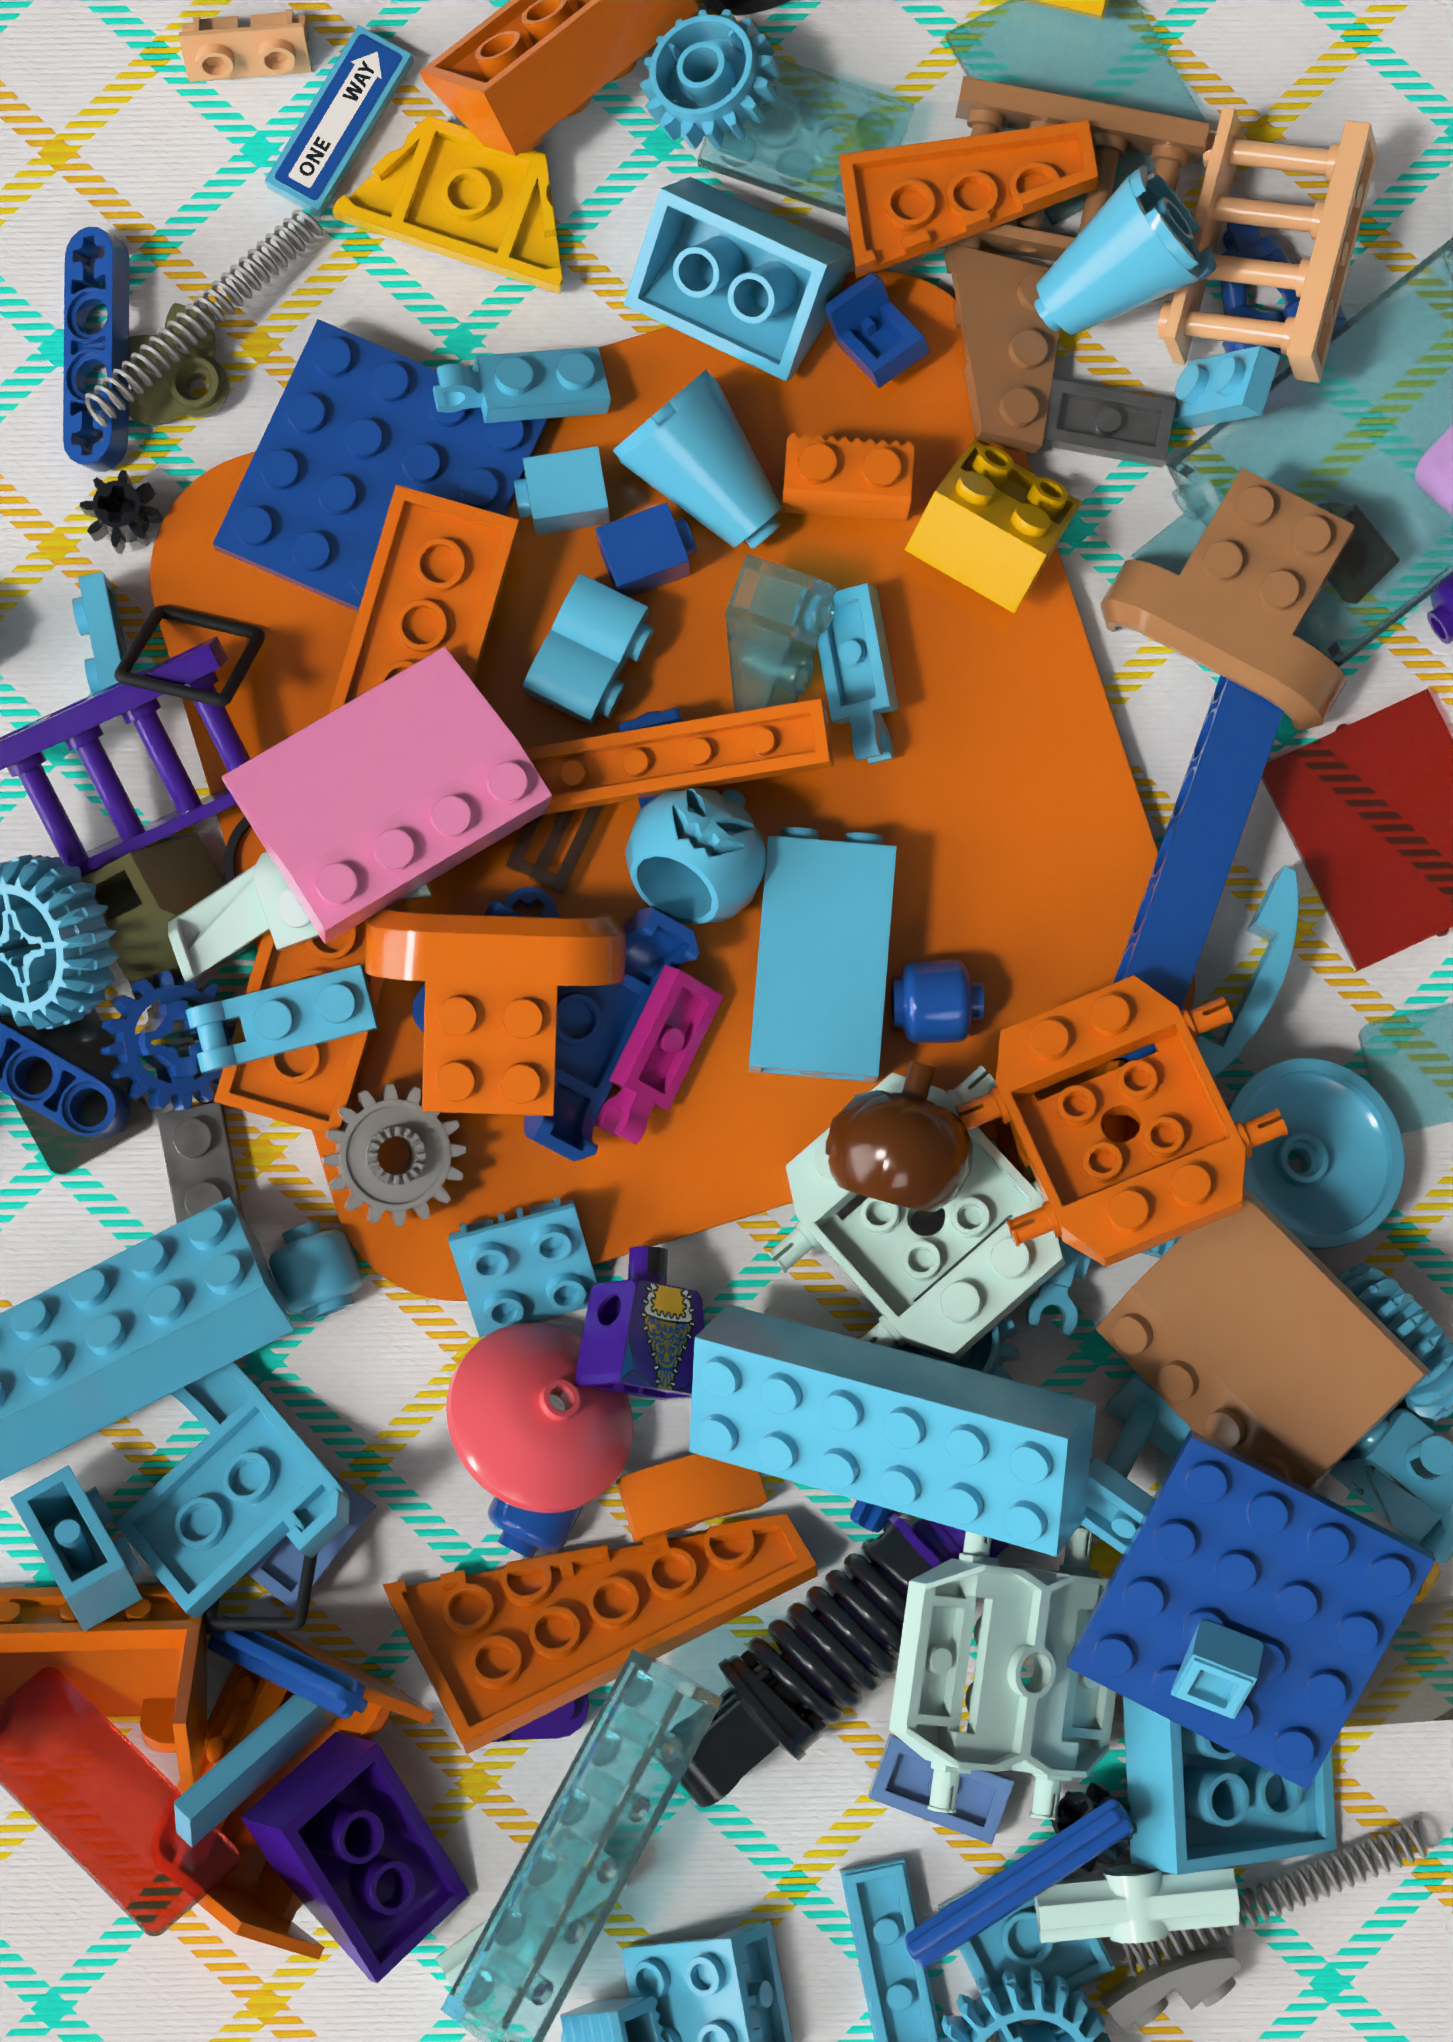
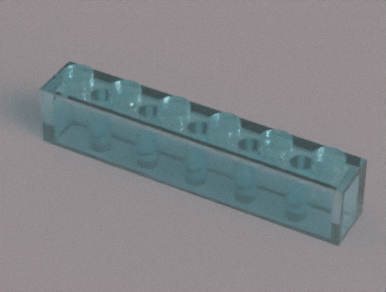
(582, 1853)

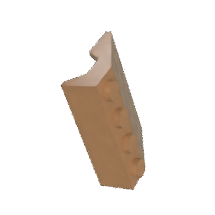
(1262, 1345)

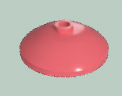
(514, 1434)

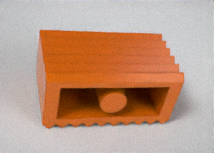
(848, 477)

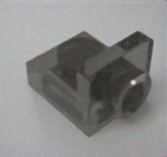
(1365, 557)

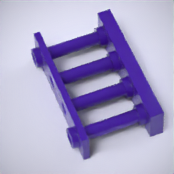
(80, 731)

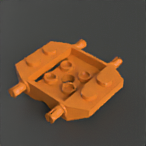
(1135, 1193)

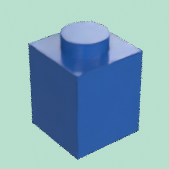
(646, 550)

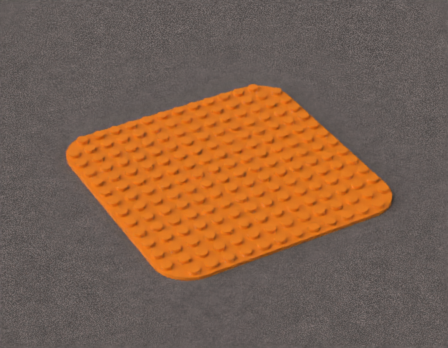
(1000, 792)

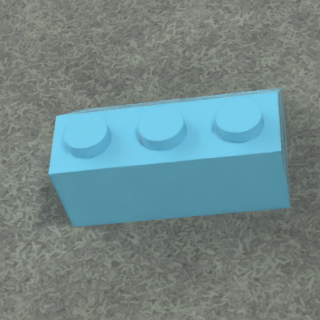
(735, 276)

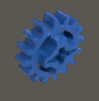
(173, 1065)

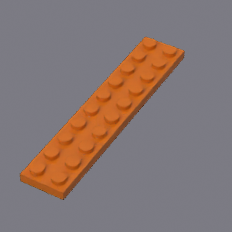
(426, 591)

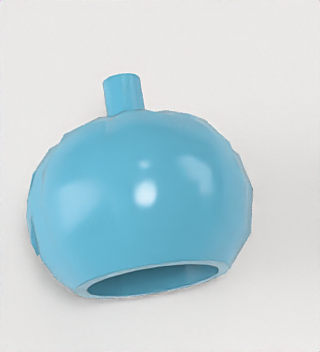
(696, 855)

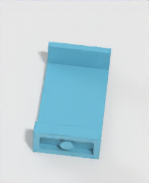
(823, 956)

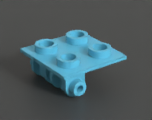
(524, 1266)

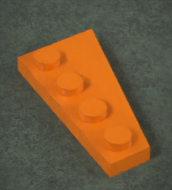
(949, 189)

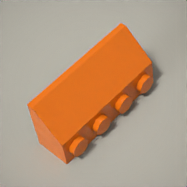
(544, 63)

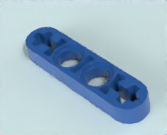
(86, 351)

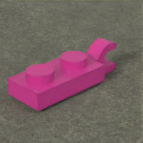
(658, 1052)

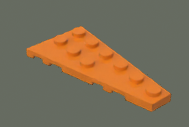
(564, 1622)

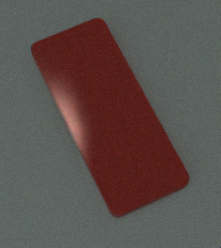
(105, 1803)

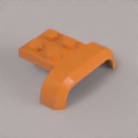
(492, 998)

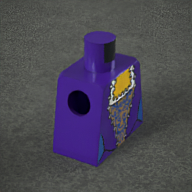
(641, 1332)

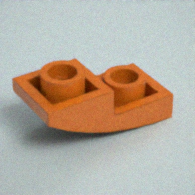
(686, 1493)

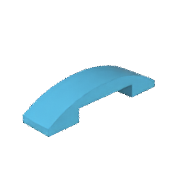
(1277, 923)

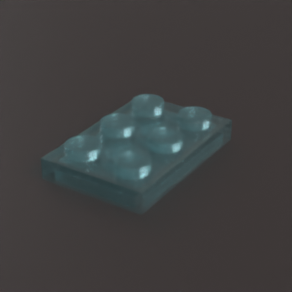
(805, 132)

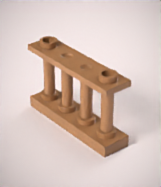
(1113, 128)

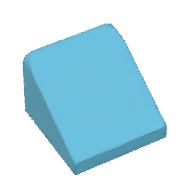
(1218, 1669)

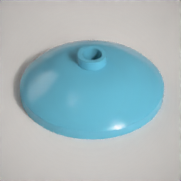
(1345, 1147)

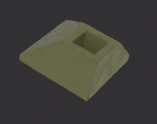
(148, 892)

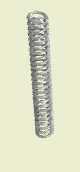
(225, 304)
(1283, 1890)

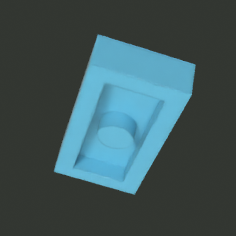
(1224, 387)
(99, 617)

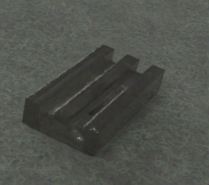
(539, 871)

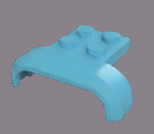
(233, 1495)

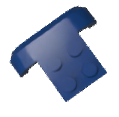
(596, 1027)

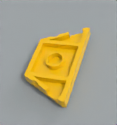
(463, 203)

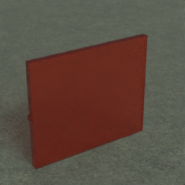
(1375, 825)

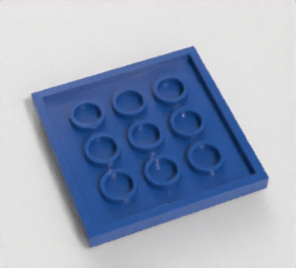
(338, 447)
(1271, 1564)

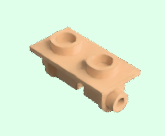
(225, 50)

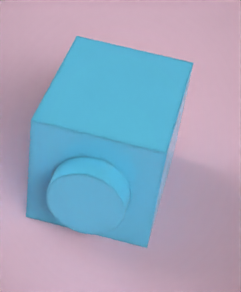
(563, 491)

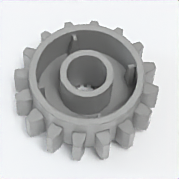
(358, 1155)

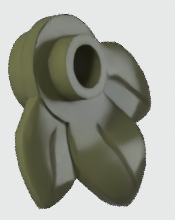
(170, 394)

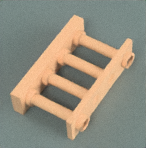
(1316, 280)

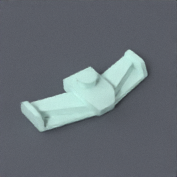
(241, 913)

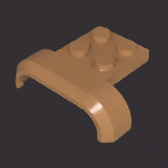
(1245, 597)

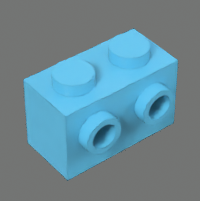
(76, 1547)

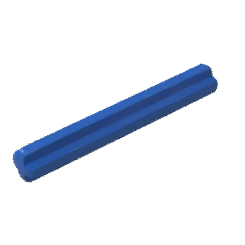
(291, 1670)
(1019, 1883)

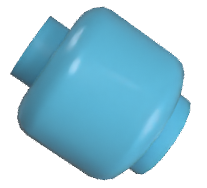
(315, 1271)

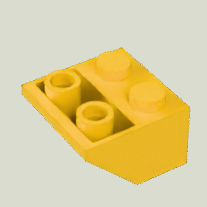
(993, 525)

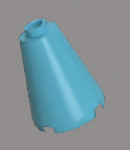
(1124, 257)
(704, 464)

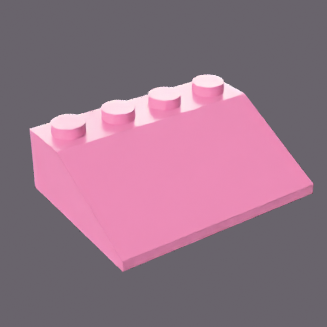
(388, 793)

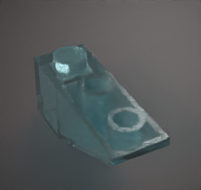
(774, 632)

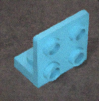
(713, 1986)

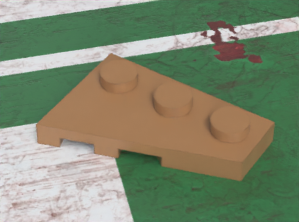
(1005, 346)

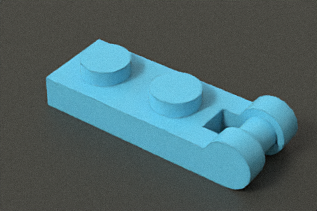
(285, 1018)

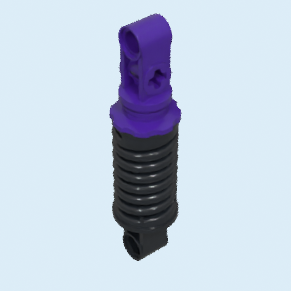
(820, 1657)

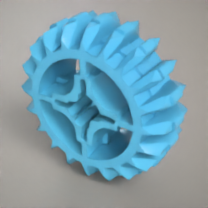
(51, 943)
(1417, 1331)
(1008, 2004)

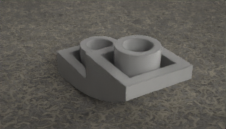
(1197, 1978)

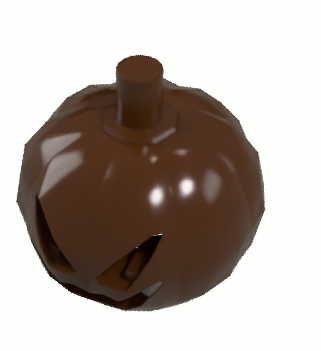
(900, 1146)

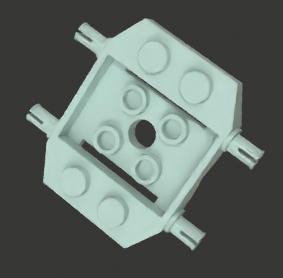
(934, 1288)
(1048, 1727)

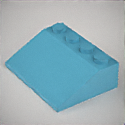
(1213, 1808)

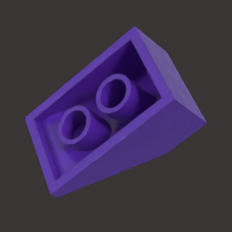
(357, 1852)

